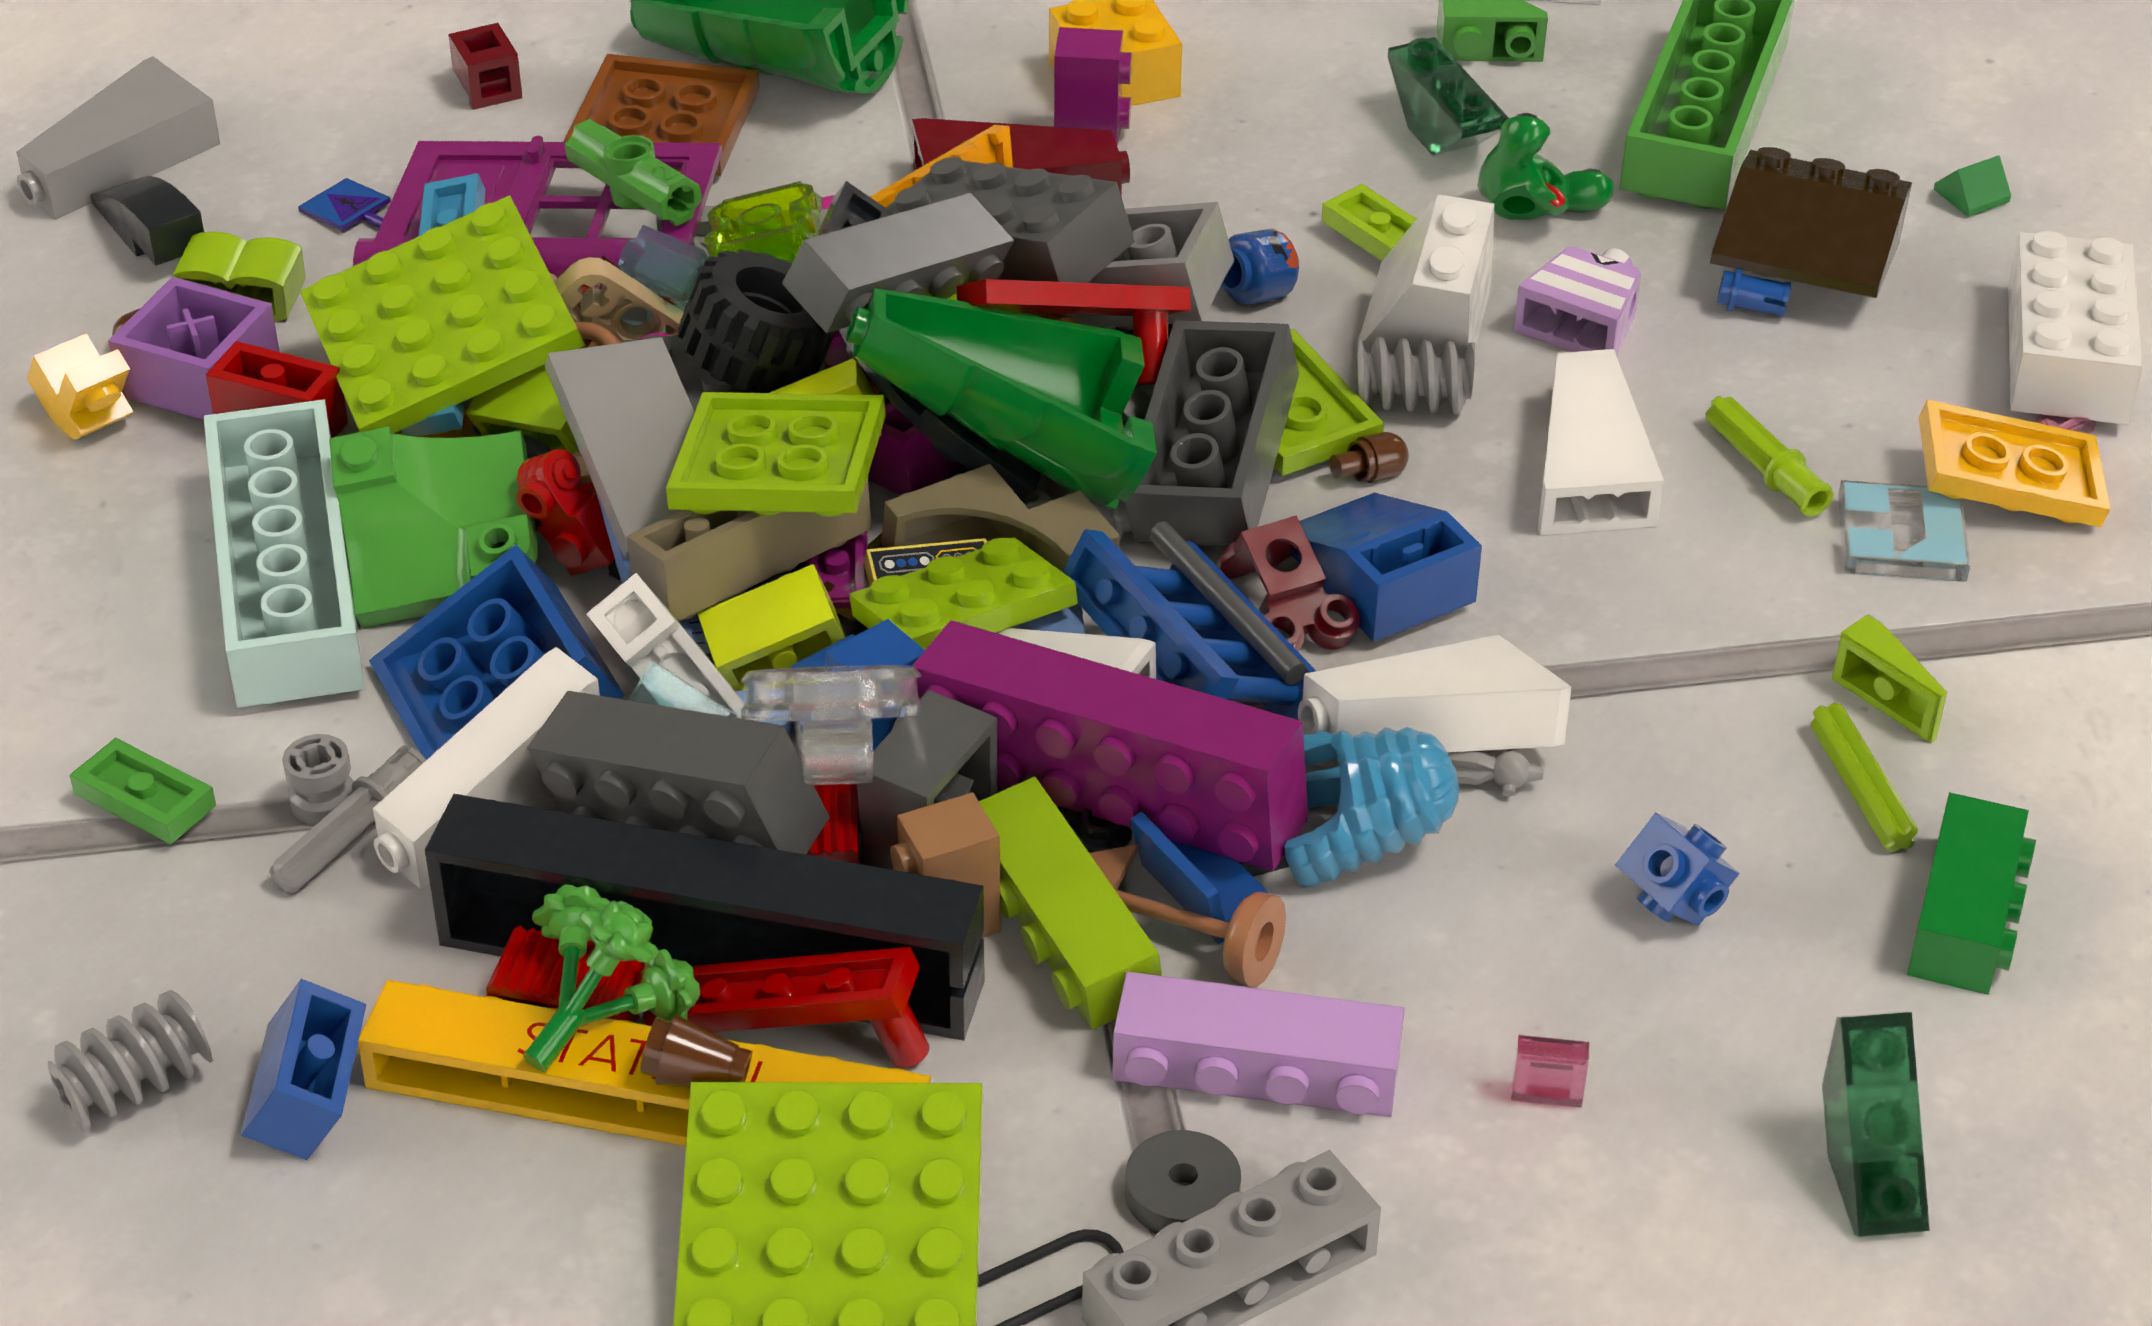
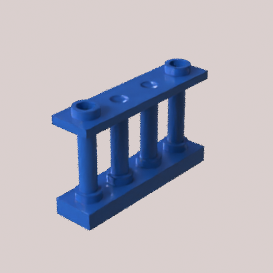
(1191, 636)

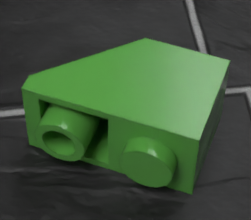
(1492, 30)

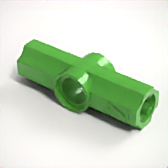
(633, 172)

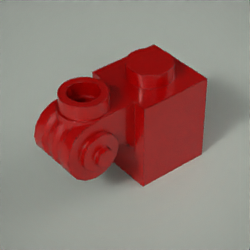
(567, 513)

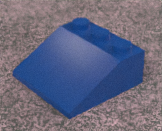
(478, 646)

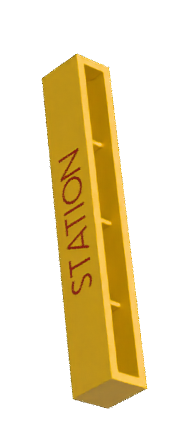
(473, 1049)

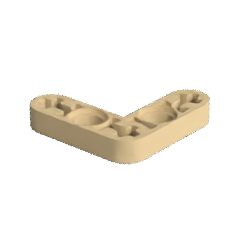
(618, 295)

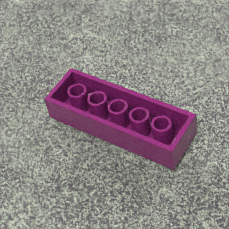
(1130, 743)

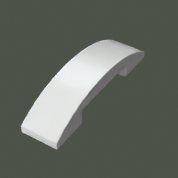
(646, 631)

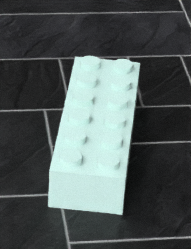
(281, 555)

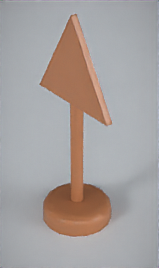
(1250, 938)

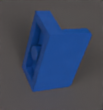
(1193, 876)

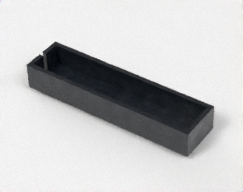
(705, 897)

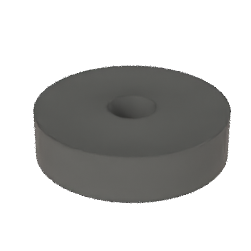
(1174, 1159)

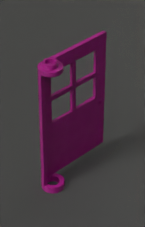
(525, 175)

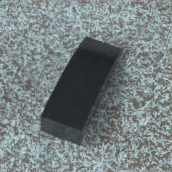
(150, 217)

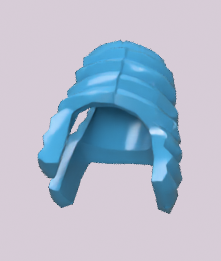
(1386, 792)

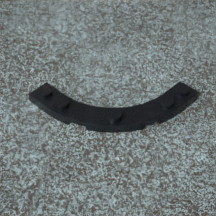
(947, 435)

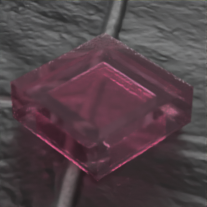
(1550, 1071)

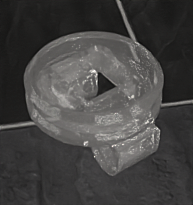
(833, 713)

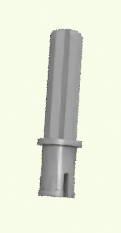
(343, 823)

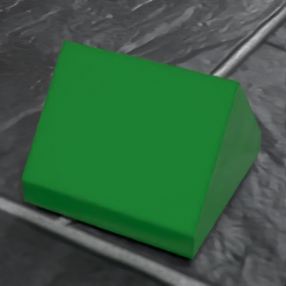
(1976, 187)

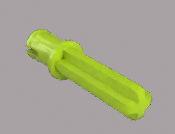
(1782, 467)

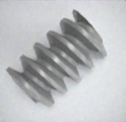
(1415, 374)
(127, 1057)

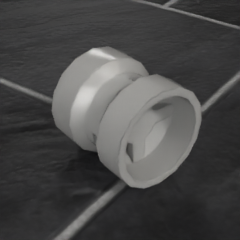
(317, 776)

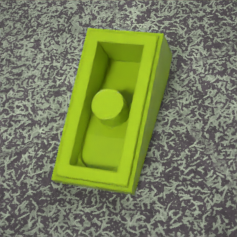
(1889, 677)

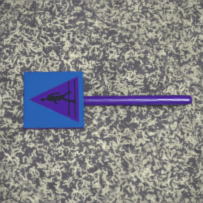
(346, 205)

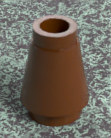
(687, 1053)

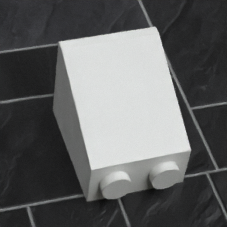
(1435, 279)

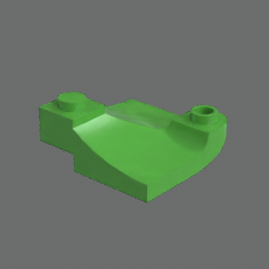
(425, 516)

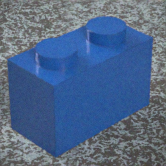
(304, 1069)

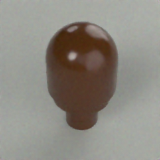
(1371, 458)

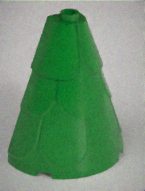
(816, 42)
(1019, 383)

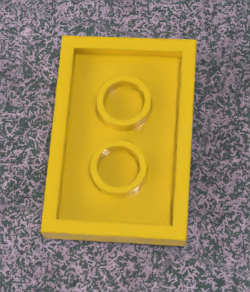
(2013, 463)

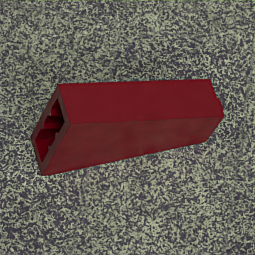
(1032, 146)

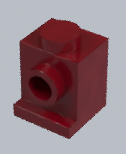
(486, 65)

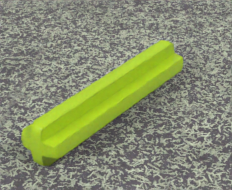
(1864, 777)

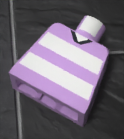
(1580, 300)

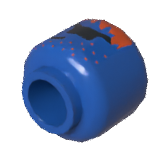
(1262, 267)

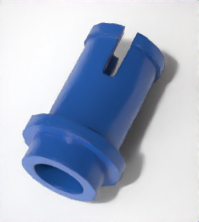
(1753, 293)

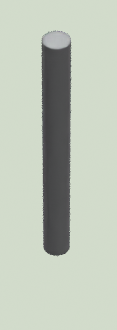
(1228, 603)

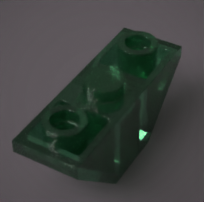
(1440, 98)
(1876, 1124)

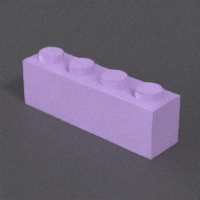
(1258, 1044)

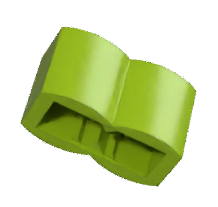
(255, 268)

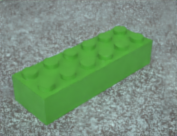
(1705, 100)

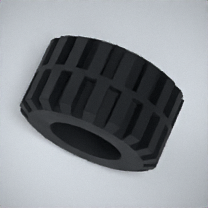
(749, 325)

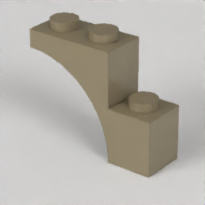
(985, 507)

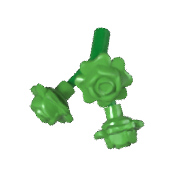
(619, 934)

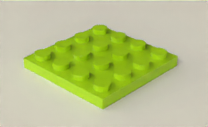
(440, 318)
(831, 1204)

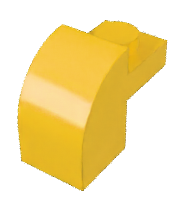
(80, 386)

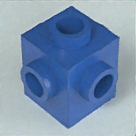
(1678, 870)

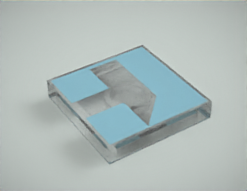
(1902, 532)

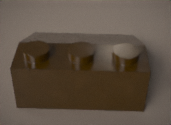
(1813, 222)

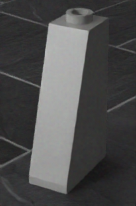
(118, 135)

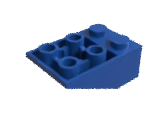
(1394, 561)

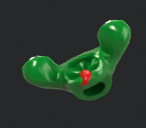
(1532, 186)

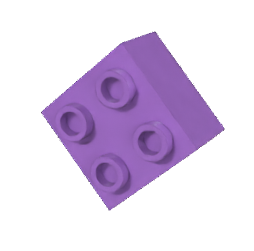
(182, 337)

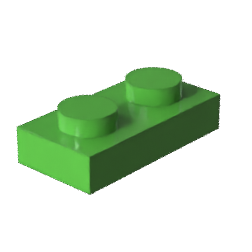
(143, 790)

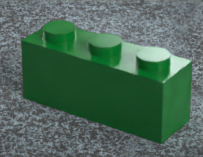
(1973, 894)

